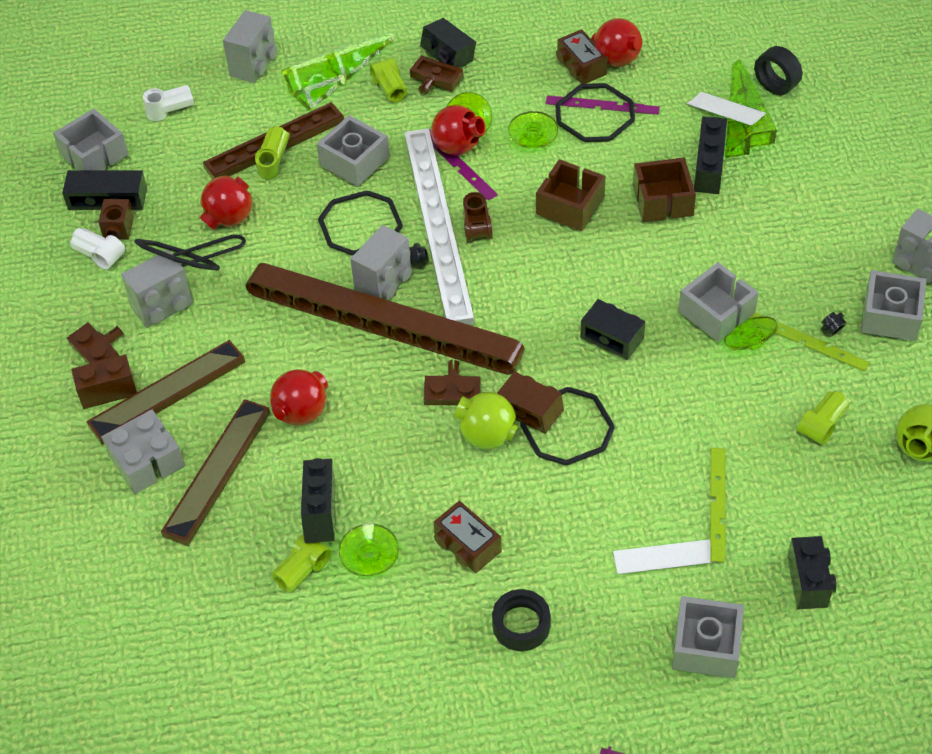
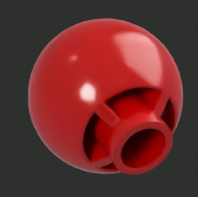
(618, 41)
(456, 129)
(225, 202)
(298, 396)

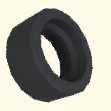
(786, 61)
(517, 599)

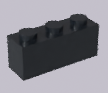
(710, 155)
(90, 187)
(318, 500)

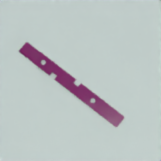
(606, 105)
(468, 173)

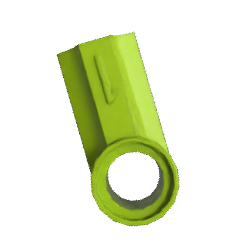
(387, 76)
(271, 151)
(821, 421)
(300, 563)

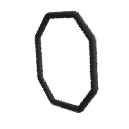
(601, 138)
(350, 197)
(142, 243)
(582, 456)

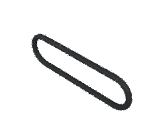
(211, 243)

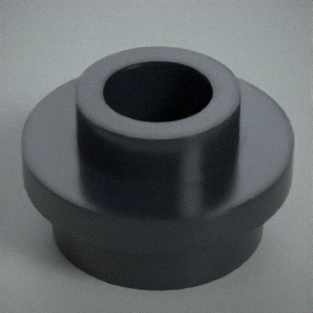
(418, 255)
(833, 323)

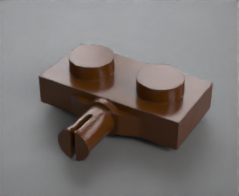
(435, 74)
(94, 345)
(450, 388)

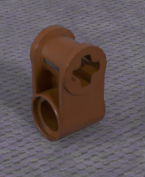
(476, 217)

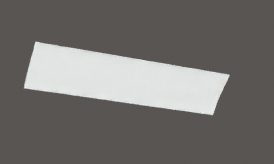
(726, 108)
(662, 556)

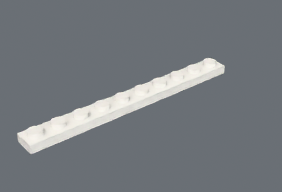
(438, 227)

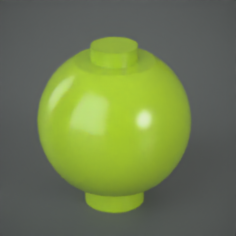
(486, 420)
(915, 432)

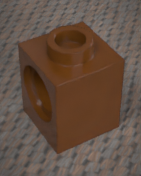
(116, 218)

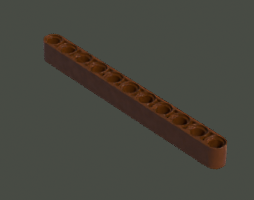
(386, 318)

